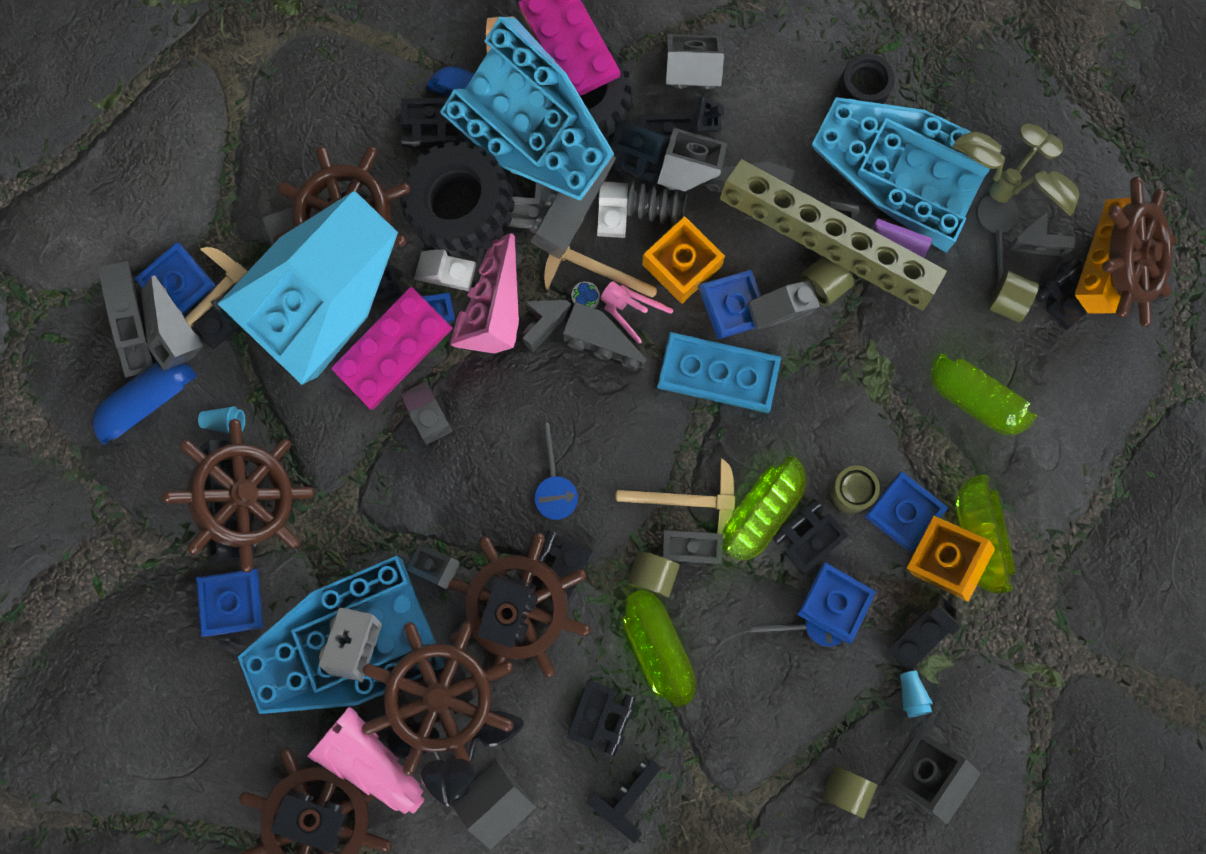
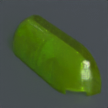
(981, 396)
(764, 509)
(982, 514)
(659, 648)

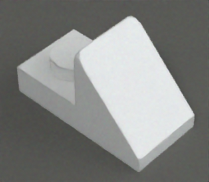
(612, 209)
(444, 270)

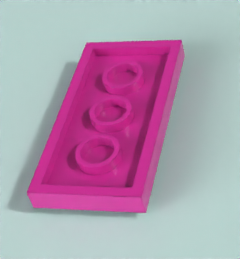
(572, 41)
(392, 348)

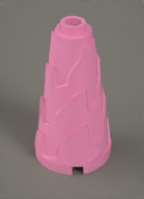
(367, 764)

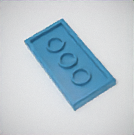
(719, 372)

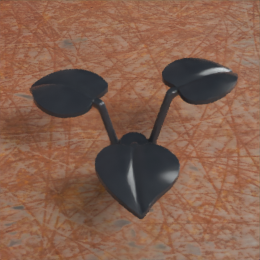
(452, 777)

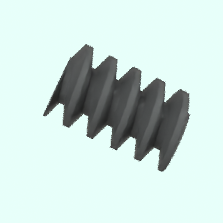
(656, 204)

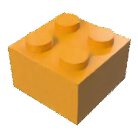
(683, 260)
(951, 558)

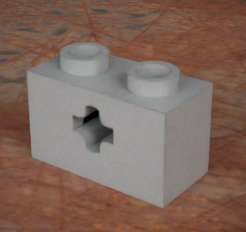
(350, 644)

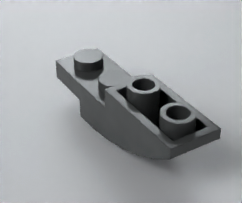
(125, 318)

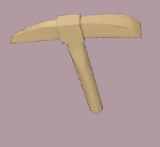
(553, 263)
(234, 274)
(724, 502)

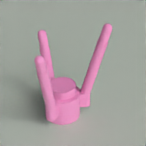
(619, 296)

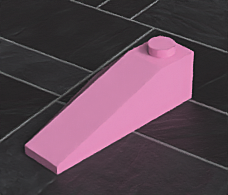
(493, 310)

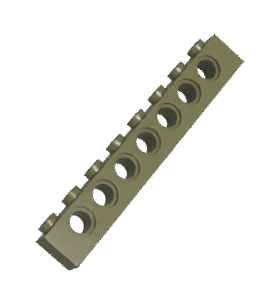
(832, 234)

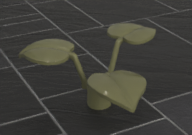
(1007, 183)

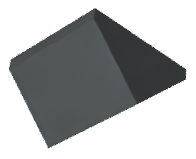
(493, 805)

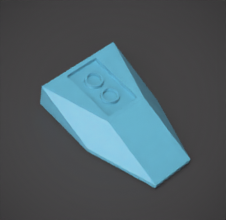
(529, 114)
(903, 164)
(314, 286)

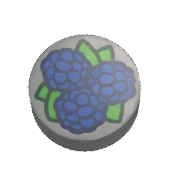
(586, 294)

